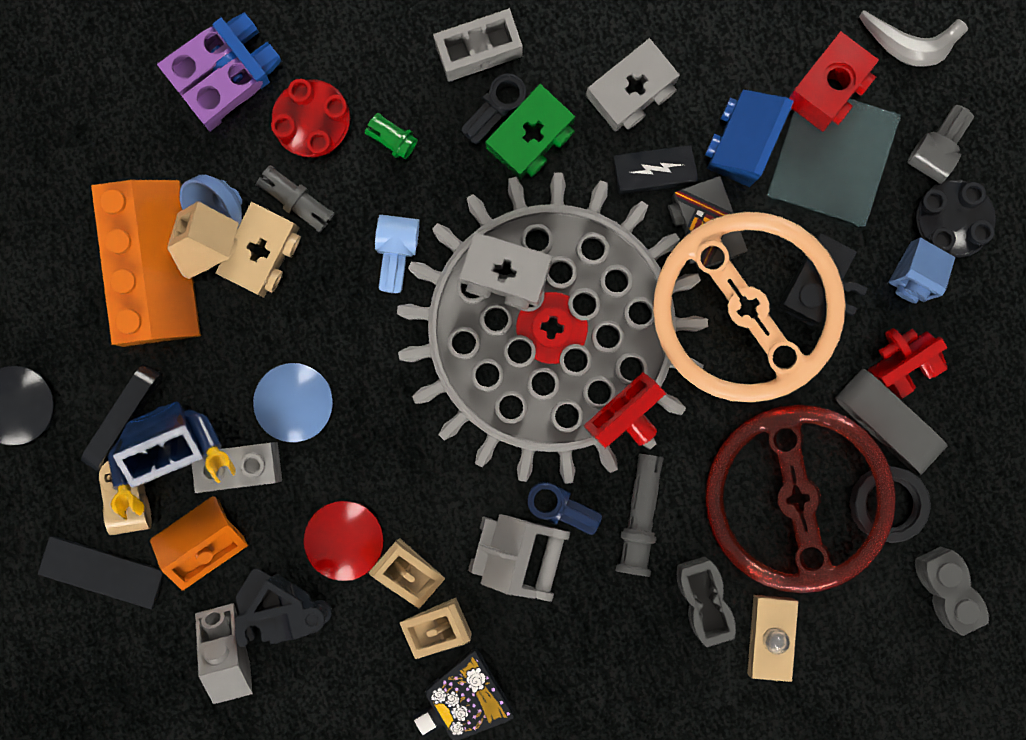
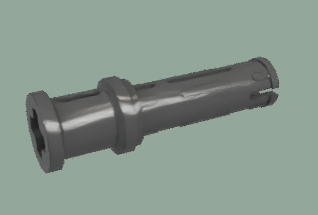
(639, 534)

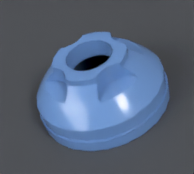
(212, 193)

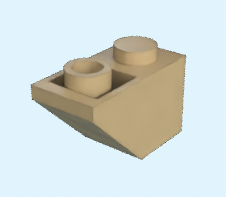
(201, 239)

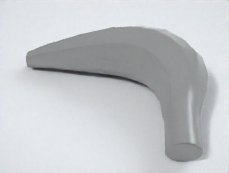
(913, 49)

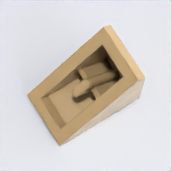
(407, 574)
(436, 629)

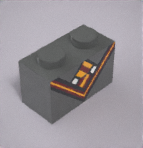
(699, 205)

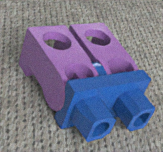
(218, 71)

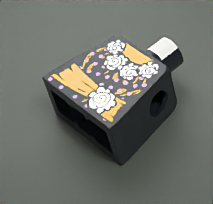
(464, 700)

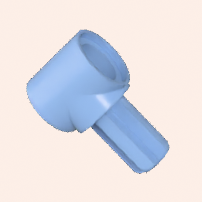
(396, 240)

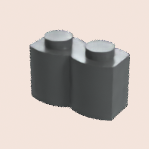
(954, 599)
(707, 611)

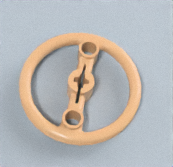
(786, 378)

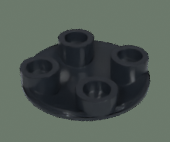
(956, 217)
(24, 405)

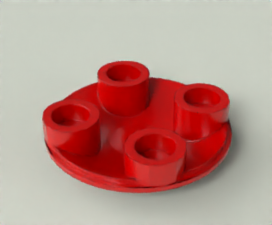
(310, 118)
(343, 540)

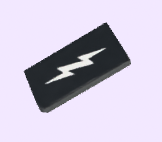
(655, 170)

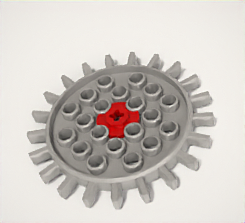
(455, 313)

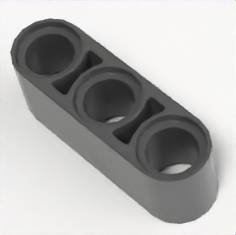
(891, 422)

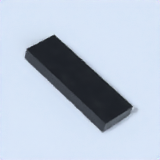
(101, 572)

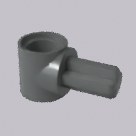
(938, 151)

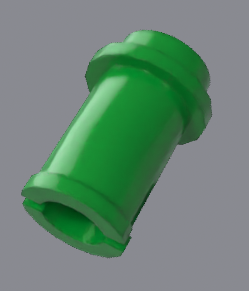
(391, 136)

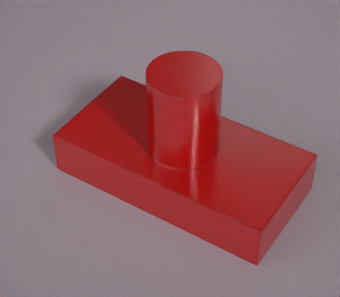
(627, 413)

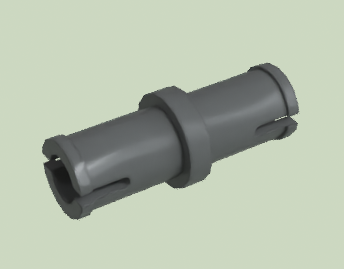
(294, 198)

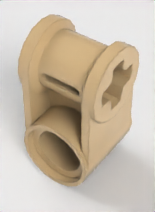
(115, 523)

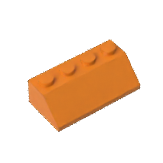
(141, 281)

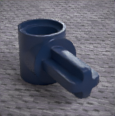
(565, 509)

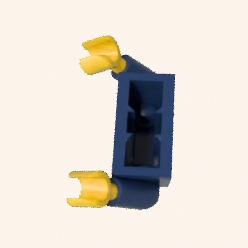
(160, 445)

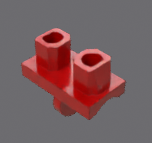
(906, 354)

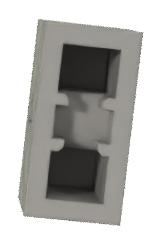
(478, 45)
(642, 65)
(490, 253)
(253, 466)

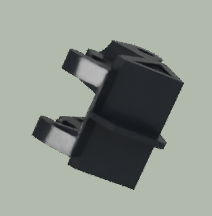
(277, 609)

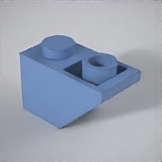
(922, 272)

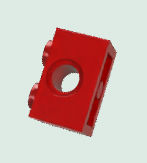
(843, 62)

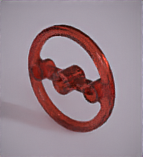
(807, 578)

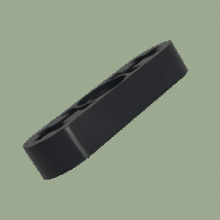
(126, 408)

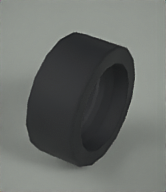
(920, 509)

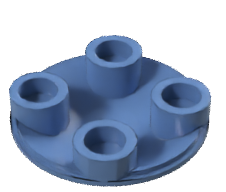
(293, 402)

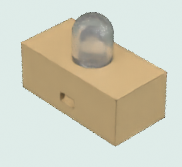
(772, 638)

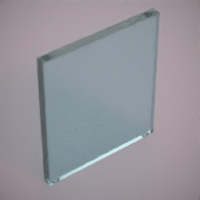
(835, 168)

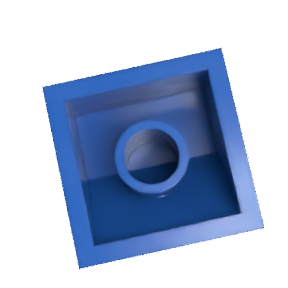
(748, 136)

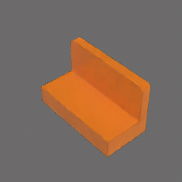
(197, 543)

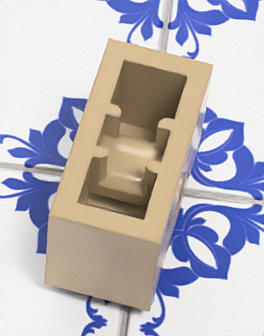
(255, 230)

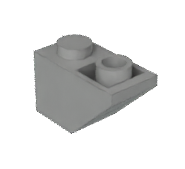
(221, 661)

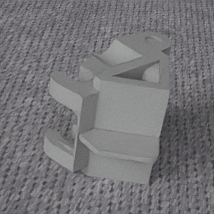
(505, 555)

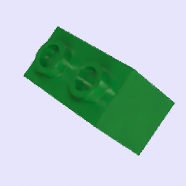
(536, 111)

